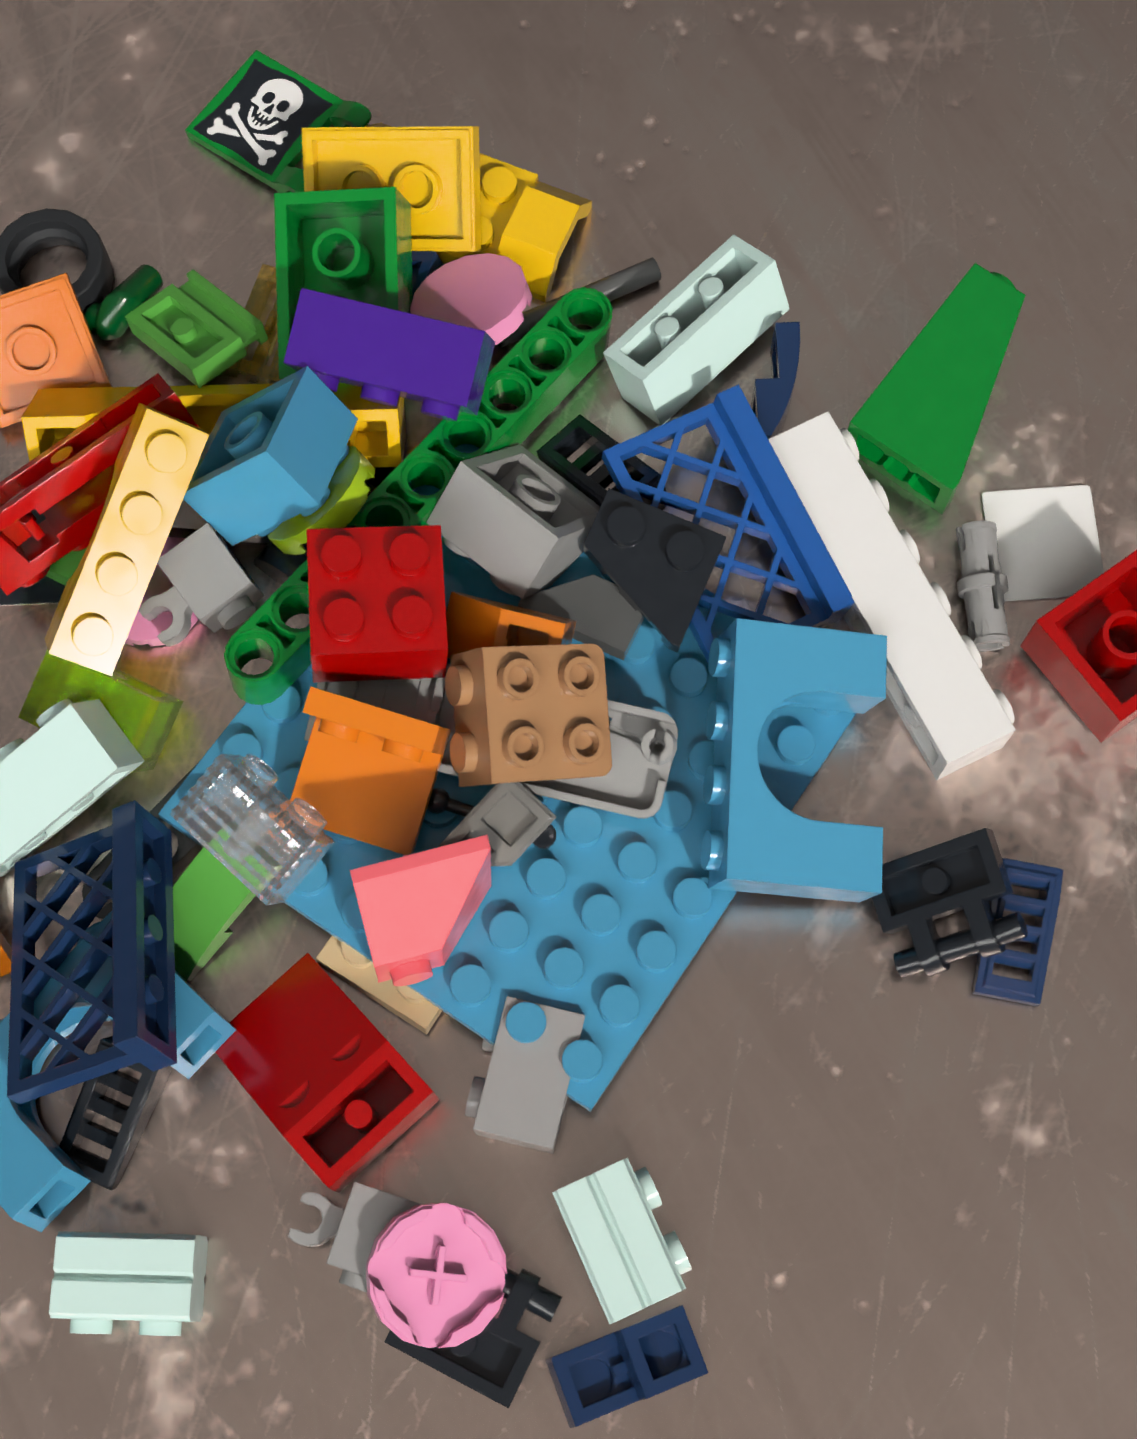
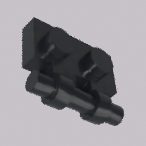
(941, 882)
(499, 1355)

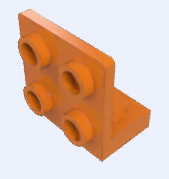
(369, 770)

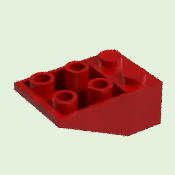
(324, 1073)

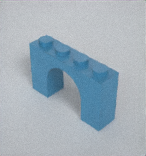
(752, 836)
(34, 1170)

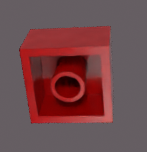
(376, 603)
(1091, 649)

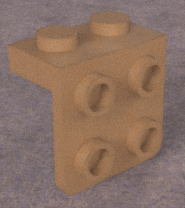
(529, 714)

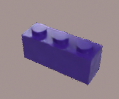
(390, 354)

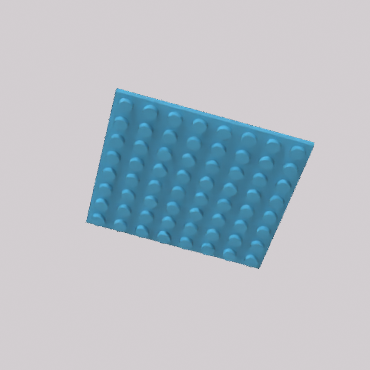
(604, 911)

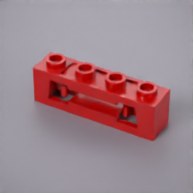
(69, 488)

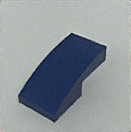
(773, 395)
(626, 1366)

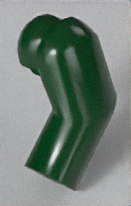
(108, 317)

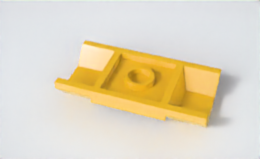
(523, 221)

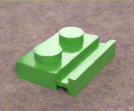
(196, 328)

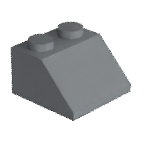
(514, 519)

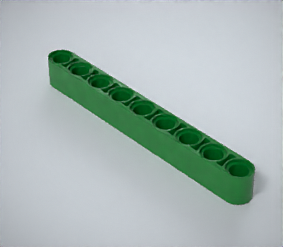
(433, 463)

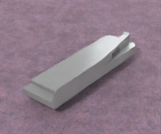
(639, 737)

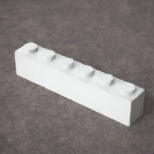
(929, 667)

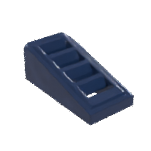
(1045, 908)

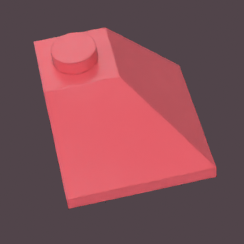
(421, 906)

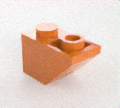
(487, 623)

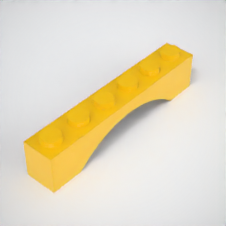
(60, 411)

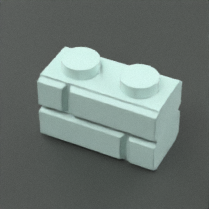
(621, 1240)
(128, 1278)

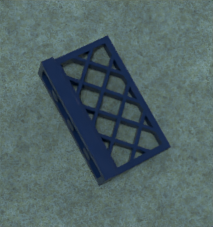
(137, 938)

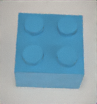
(271, 457)

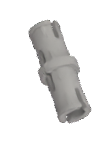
(982, 585)

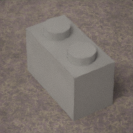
(525, 1083)

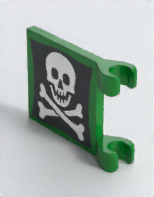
(261, 119)

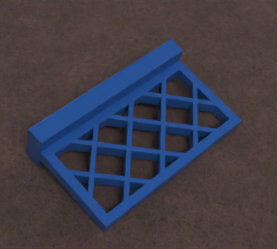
(766, 493)

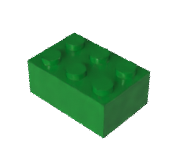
(341, 246)

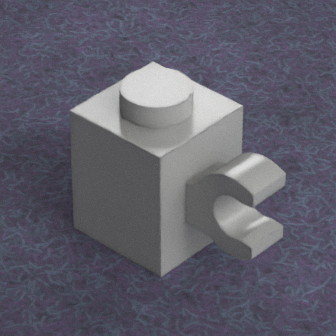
(205, 582)
(353, 1228)

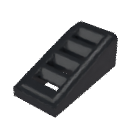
(570, 439)
(132, 1117)

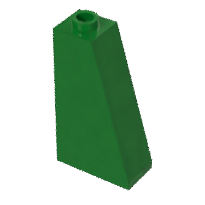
(933, 399)

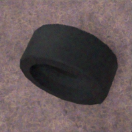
(52, 228)

